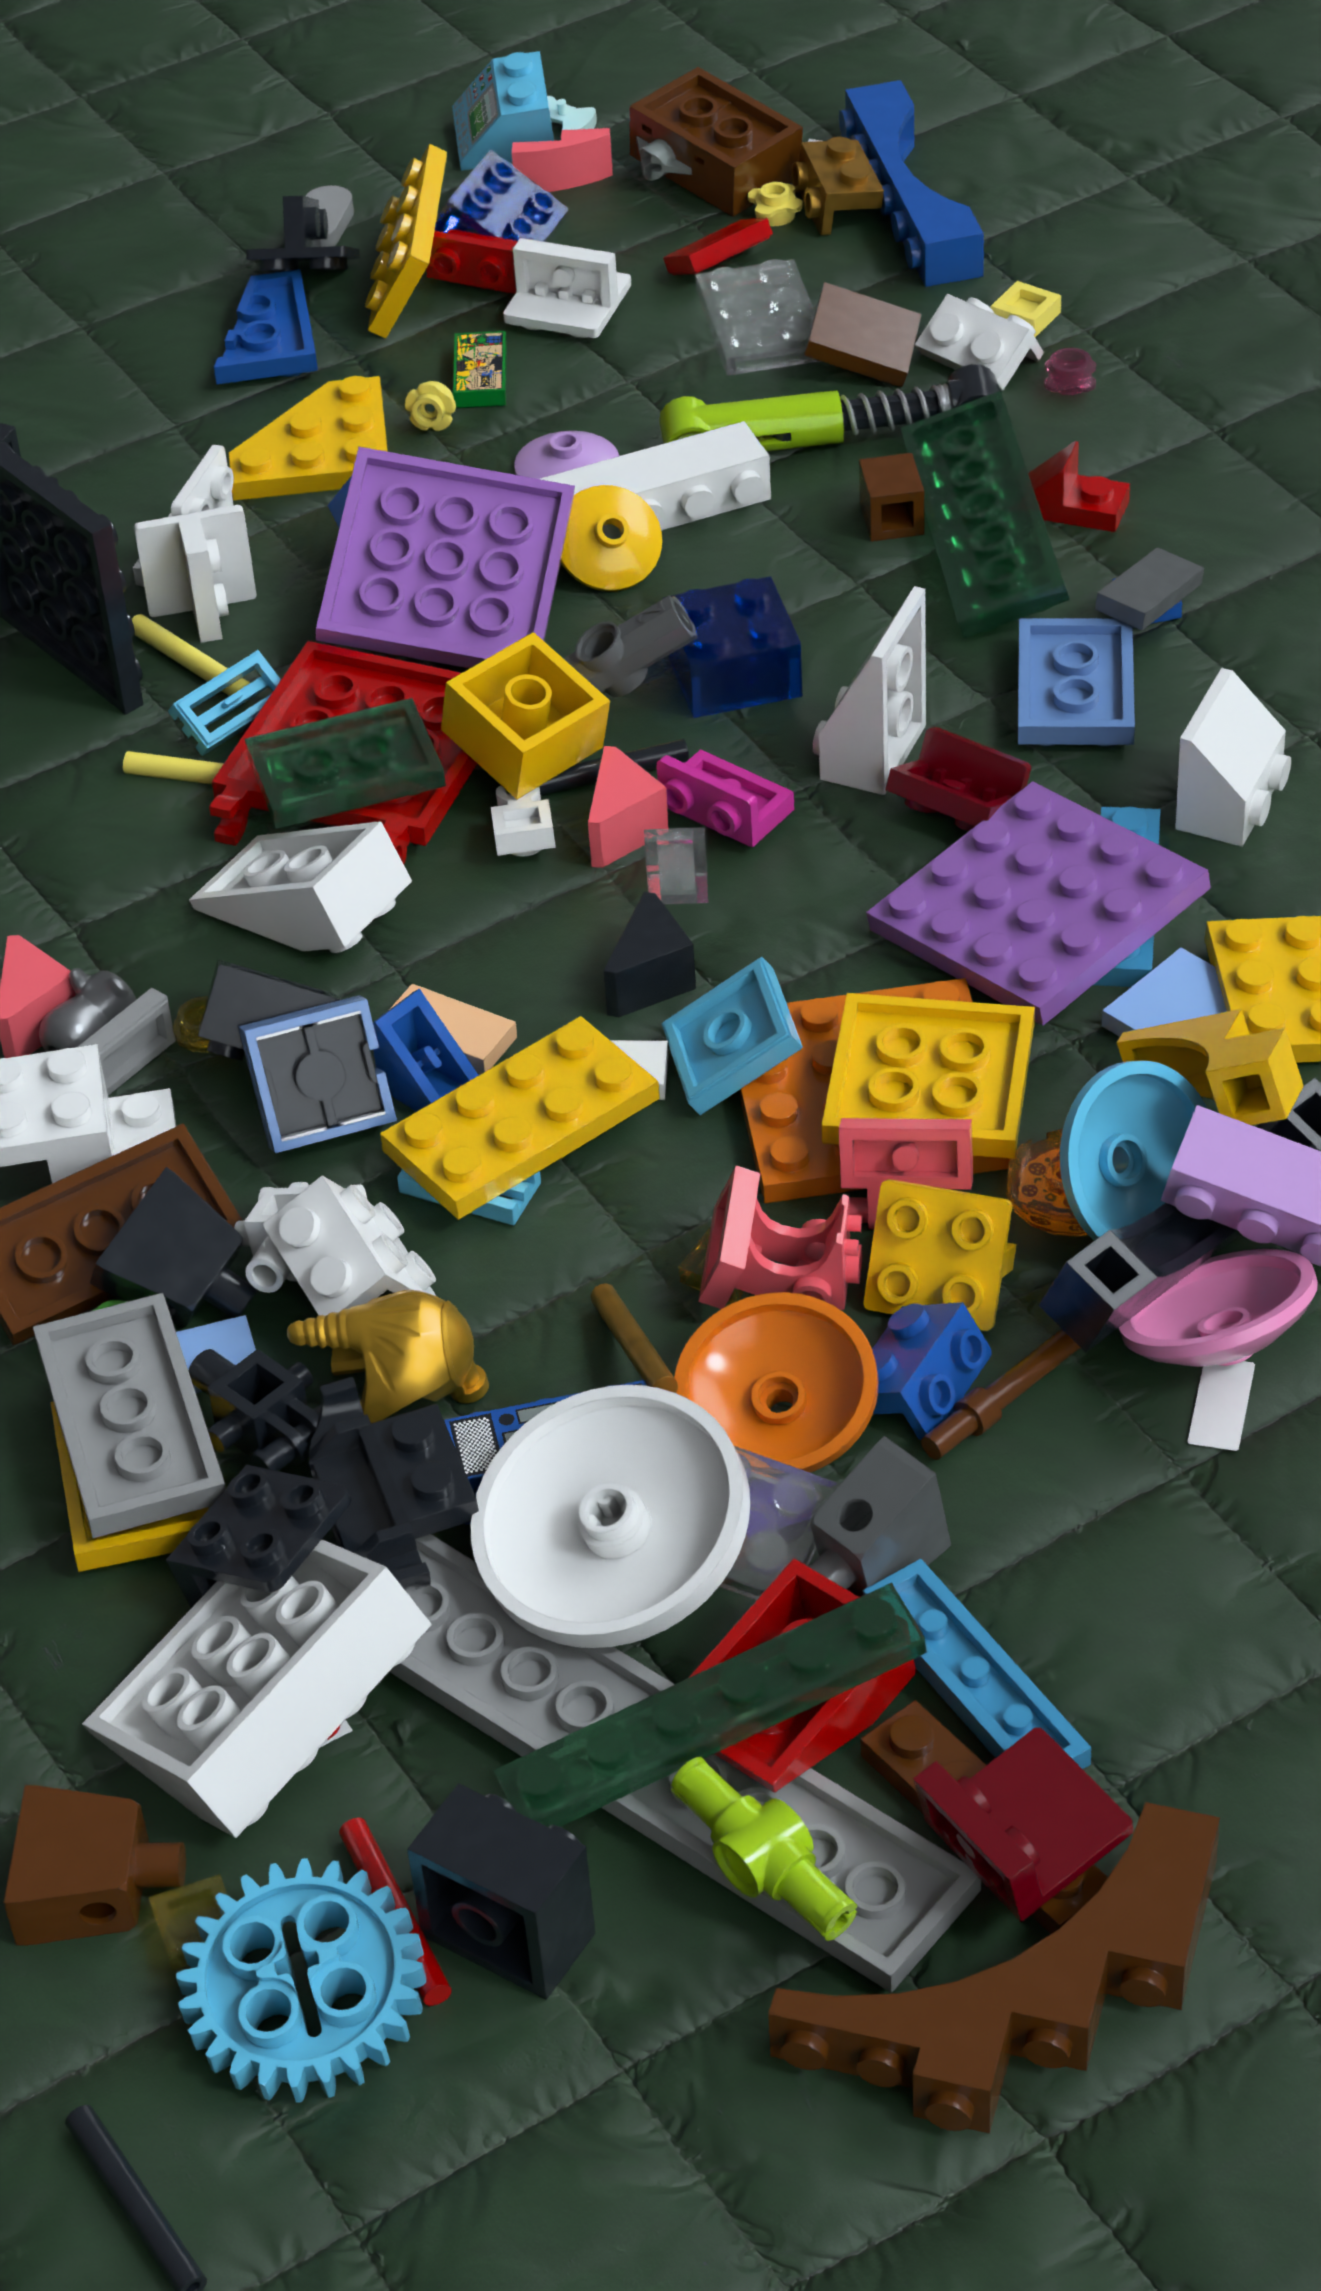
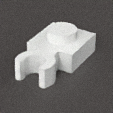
(523, 824)

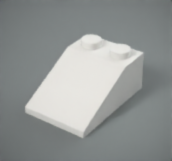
(882, 707)
(308, 885)

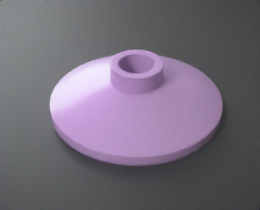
(561, 453)

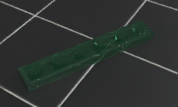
(713, 1709)

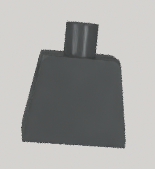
(880, 1520)

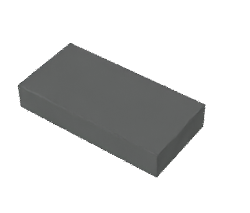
(1149, 588)

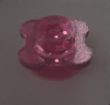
(1070, 372)

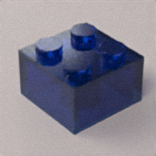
(742, 650)

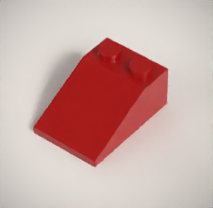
(803, 1740)

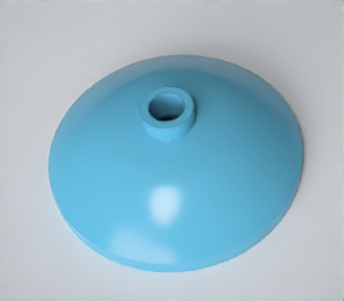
(1123, 1142)

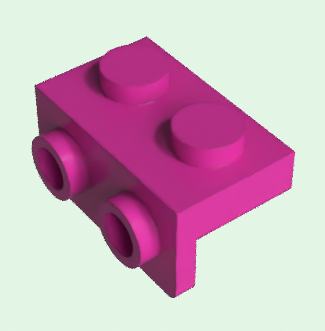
(724, 796)

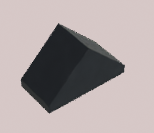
(649, 960)

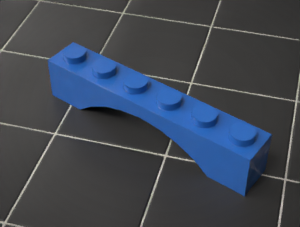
(936, 232)

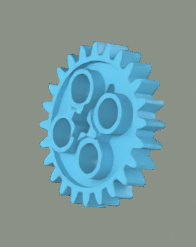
(233, 1997)

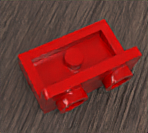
(473, 260)

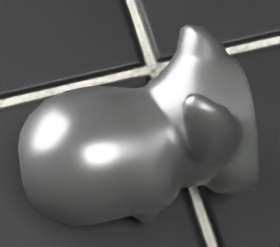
(96, 1003)

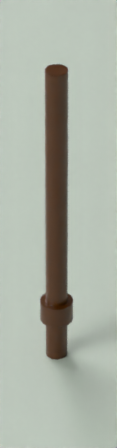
(983, 1407)

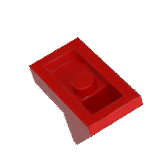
(1077, 498)

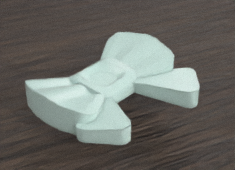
(570, 116)

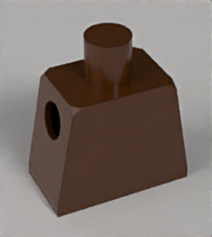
(83, 1866)

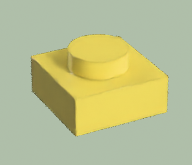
(1029, 303)

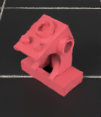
(743, 1237)

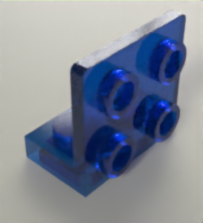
(501, 204)

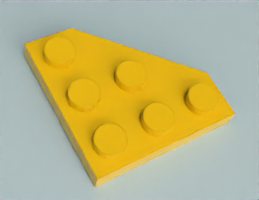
(312, 442)

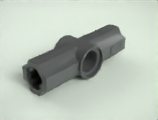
(619, 656)

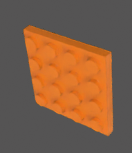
(789, 1101)

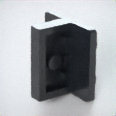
(303, 233)

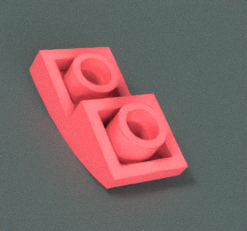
(573, 161)

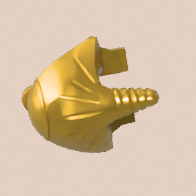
(405, 1345)

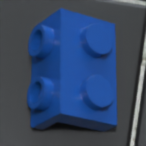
(928, 1362)

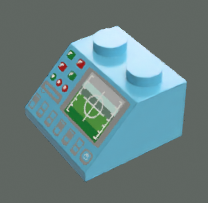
(501, 108)

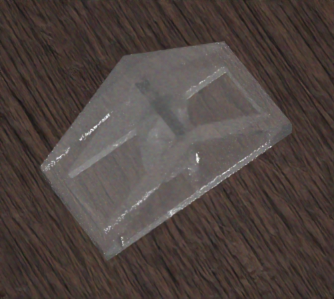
(677, 864)

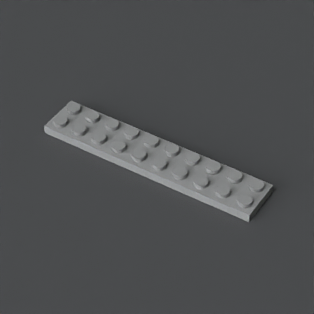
(541, 1691)

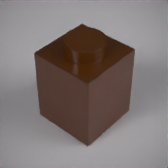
(891, 497)

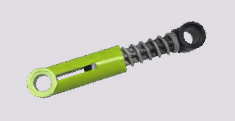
(824, 416)

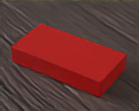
(718, 246)

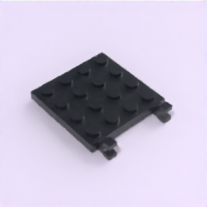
(65, 581)

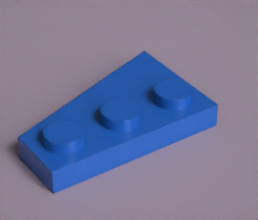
(270, 332)

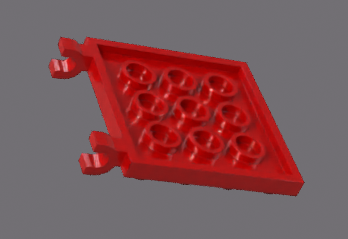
(332, 683)

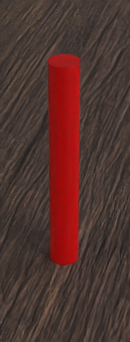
(368, 1857)

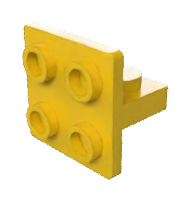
(938, 1250)

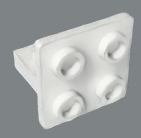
(564, 288)
(196, 565)

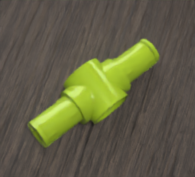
(764, 1848)

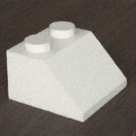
(1229, 763)

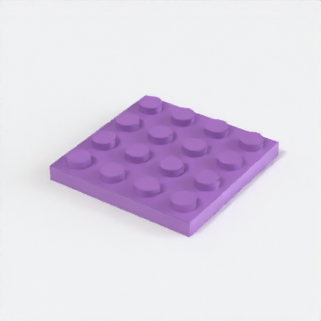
(442, 559)
(1038, 901)

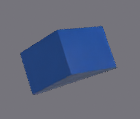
(419, 1053)

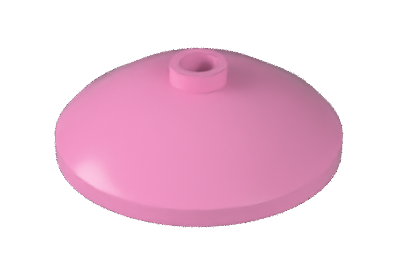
(1224, 1309)

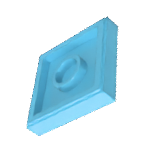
(731, 1035)

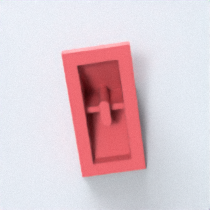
(623, 807)
(28, 990)

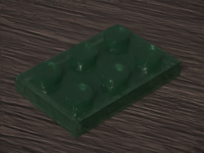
(344, 762)

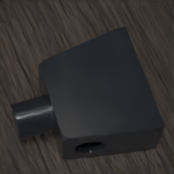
(176, 1249)

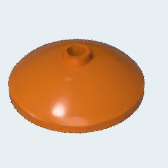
(778, 1352)

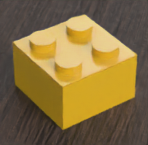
(525, 715)

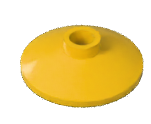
(607, 562)

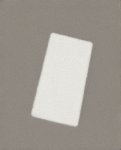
(1221, 1406)

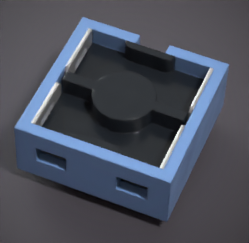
(317, 1074)

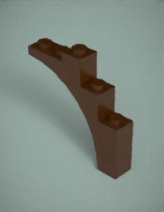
(1041, 2005)

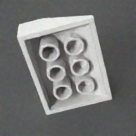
(258, 1683)

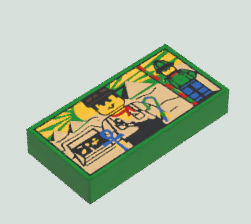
(480, 369)

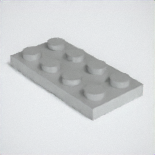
(129, 1415)

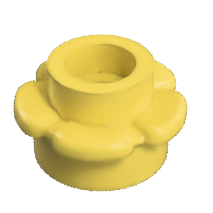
(437, 395)

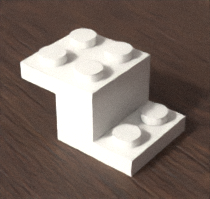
(61, 1112)

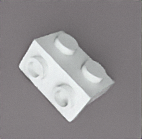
(972, 334)

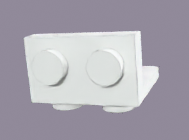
(344, 1247)

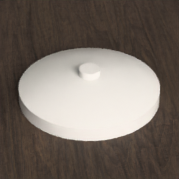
(610, 1516)

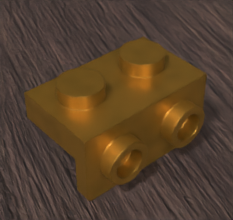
(834, 178)

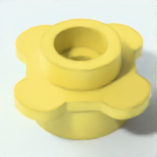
(775, 202)

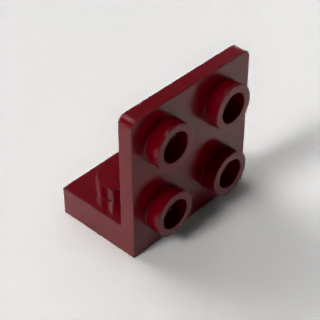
(1024, 1820)

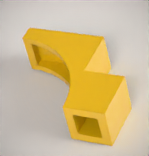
(1244, 1073)

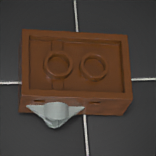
(712, 140)

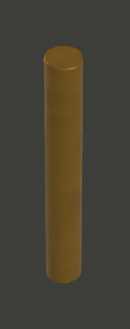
(632, 1338)

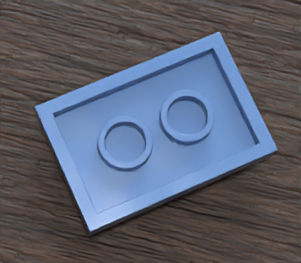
(1075, 682)

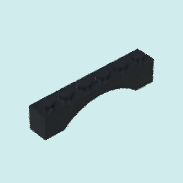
(1145, 1259)

